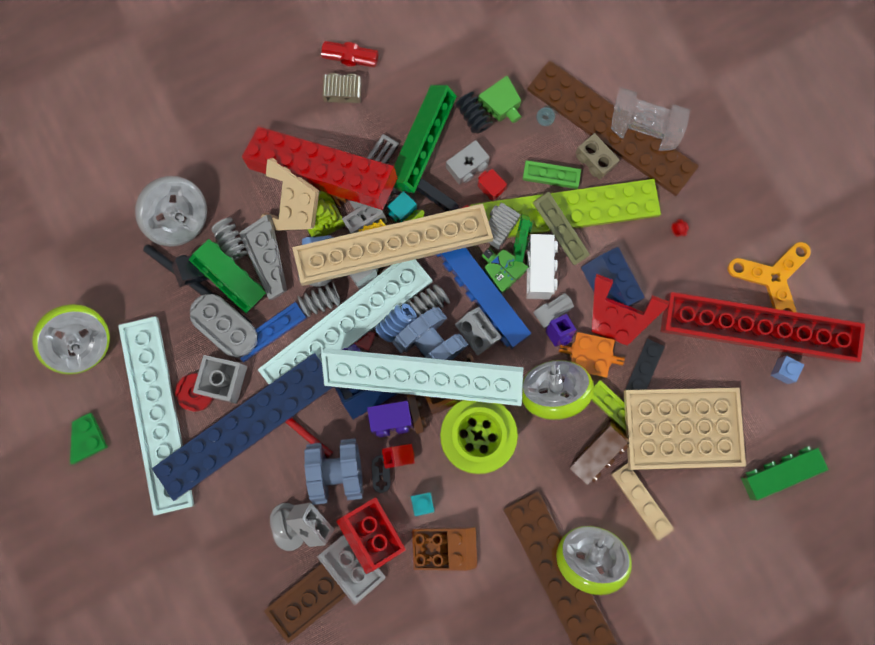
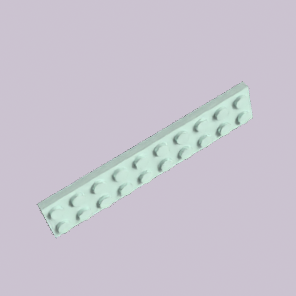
(352, 318)
(423, 376)
(153, 405)

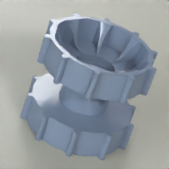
(424, 336)
(325, 472)

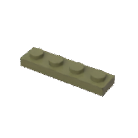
(561, 228)

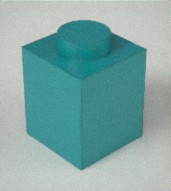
(401, 207)
(422, 504)

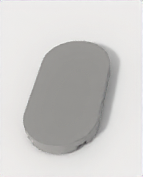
(223, 325)

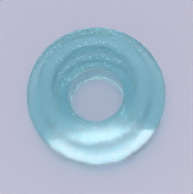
(545, 111)

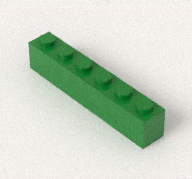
(423, 137)

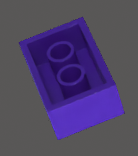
(390, 418)

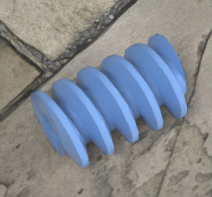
(395, 322)

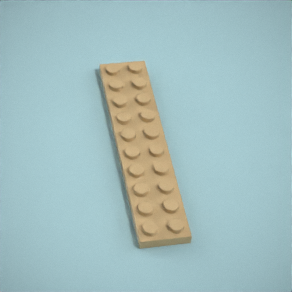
(392, 244)

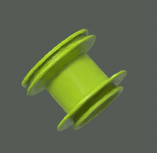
(501, 425)

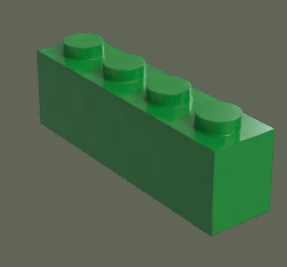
(227, 275)
(784, 473)

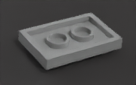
(348, 572)

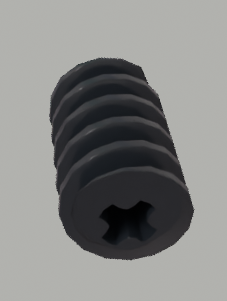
(472, 113)

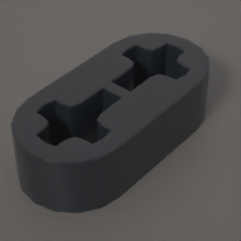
(376, 475)

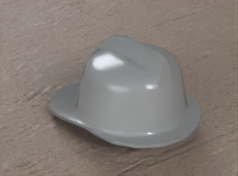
(283, 534)

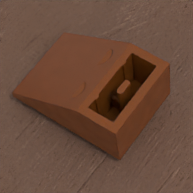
(445, 549)

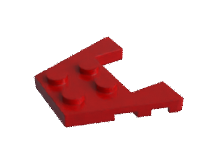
(619, 320)

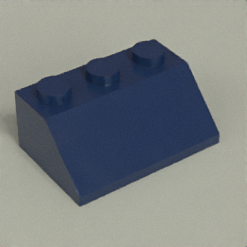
(614, 266)
(358, 400)

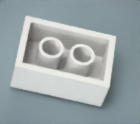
(541, 266)

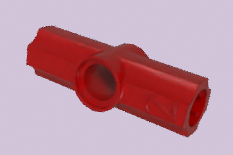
(349, 54)

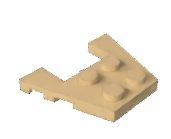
(297, 202)

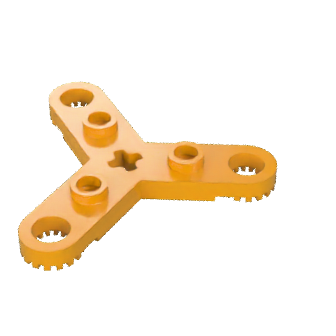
(761, 274)

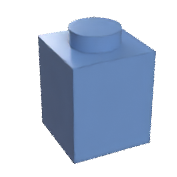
(787, 370)

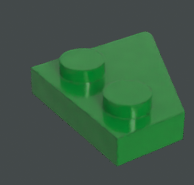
(521, 241)
(85, 439)

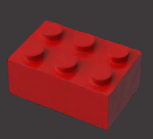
(371, 535)

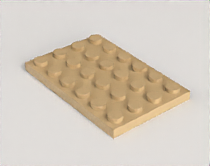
(684, 428)

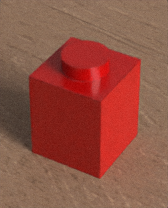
(491, 184)
(398, 456)

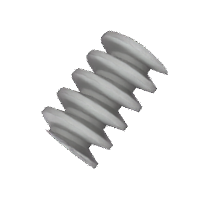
(227, 240)
(319, 300)
(429, 301)

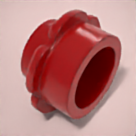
(680, 228)

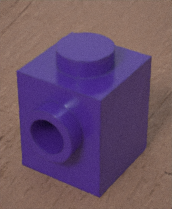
(561, 330)

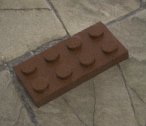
(304, 603)

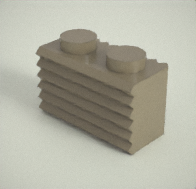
(342, 88)

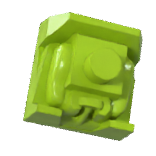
(327, 217)

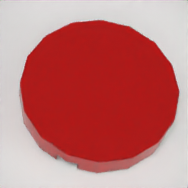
(188, 399)

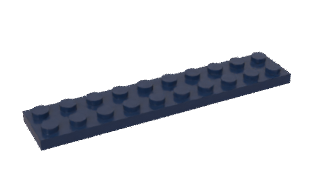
(242, 428)

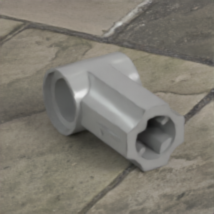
(553, 310)

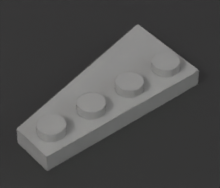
(265, 256)

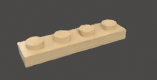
(642, 502)

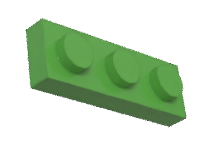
(551, 174)

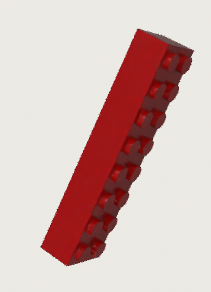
(323, 167)

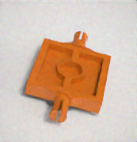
(592, 353)

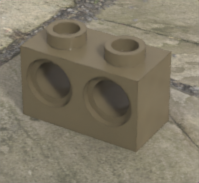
(601, 154)

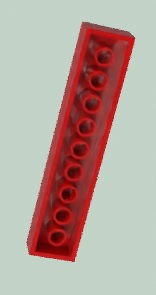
(763, 328)

